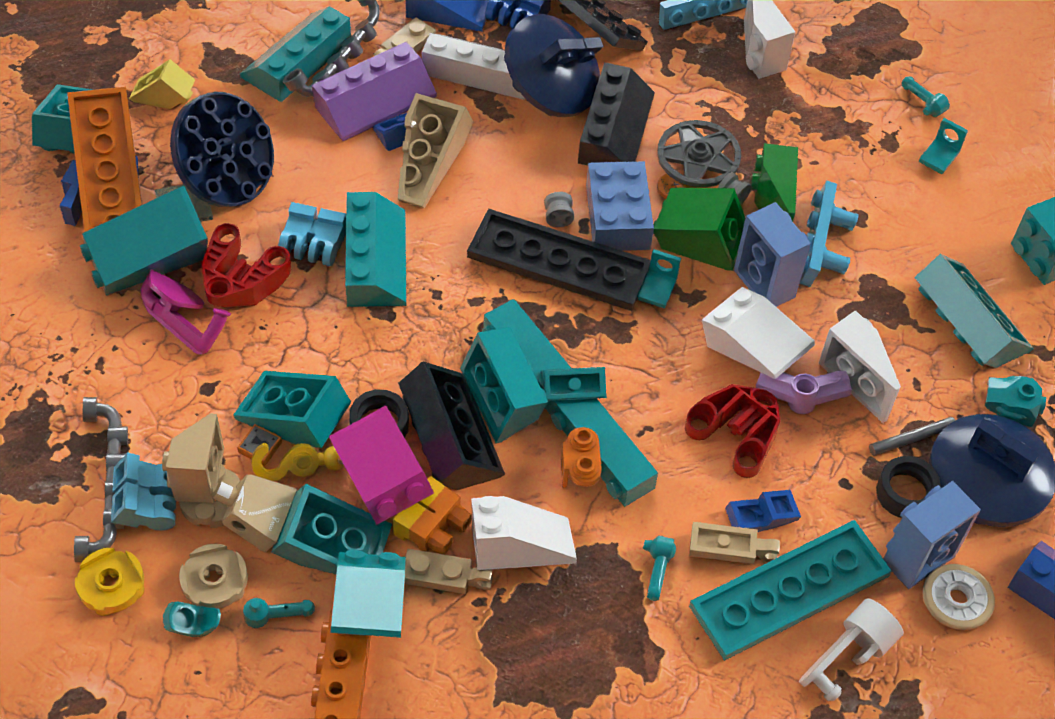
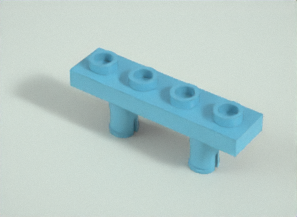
(681, 12)
(818, 222)

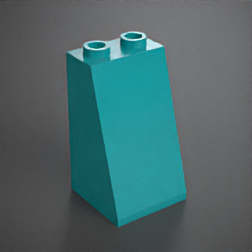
(151, 237)

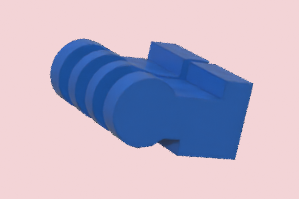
(522, 8)

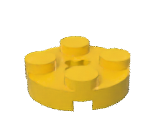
(112, 598)

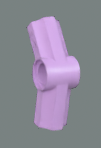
(805, 390)

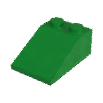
(776, 177)

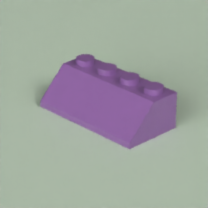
(372, 91)

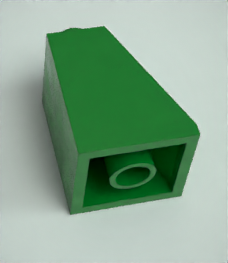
(701, 225)

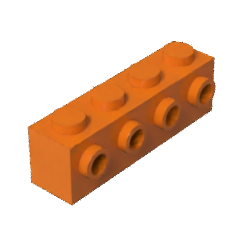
(342, 674)

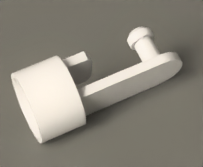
(871, 629)

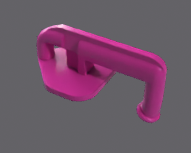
(165, 310)

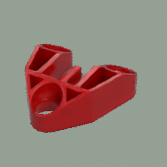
(238, 280)
(723, 405)

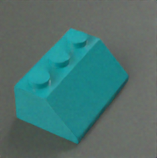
(503, 383)

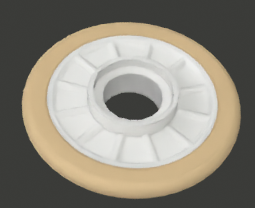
(950, 613)

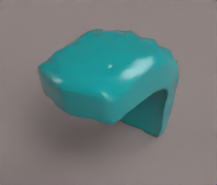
(190, 619)

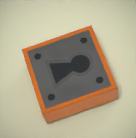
(254, 438)

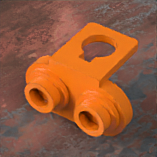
(581, 458)

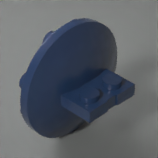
(553, 65)
(222, 149)
(997, 467)

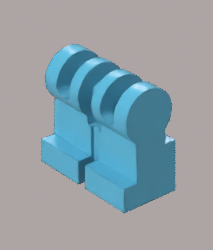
(321, 230)
(141, 495)

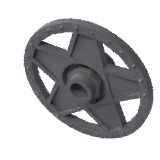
(698, 153)

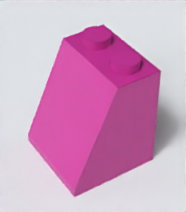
(381, 465)

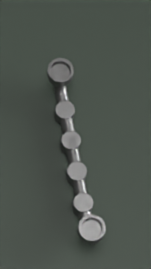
(350, 48)
(116, 436)

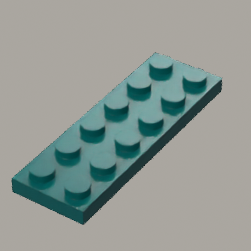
(789, 589)

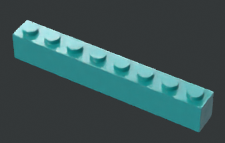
(623, 465)

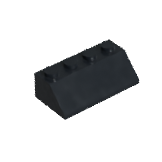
(616, 117)
(450, 427)

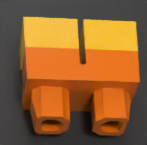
(429, 518)

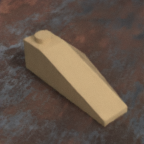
(431, 144)

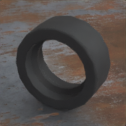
(377, 399)
(908, 466)

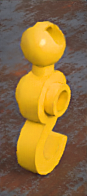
(300, 460)

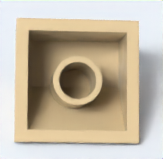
(195, 461)

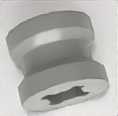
(742, 188)
(559, 209)

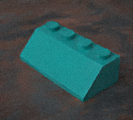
(302, 48)
(375, 251)
(971, 312)

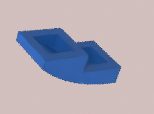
(71, 202)
(766, 512)

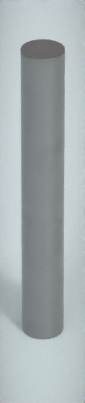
(909, 436)

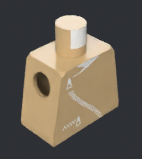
(255, 509)

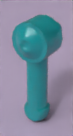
(934, 104)
(662, 550)
(258, 612)

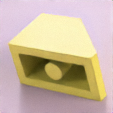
(163, 86)

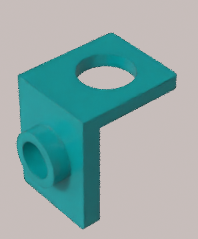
(943, 149)
(660, 280)

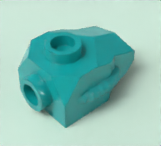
(1015, 398)

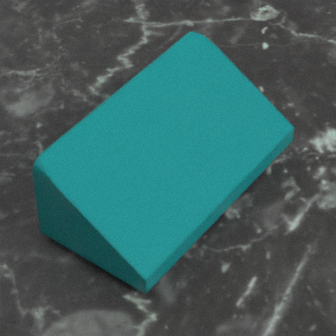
(574, 383)

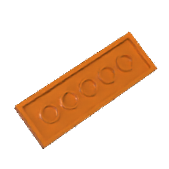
(104, 154)

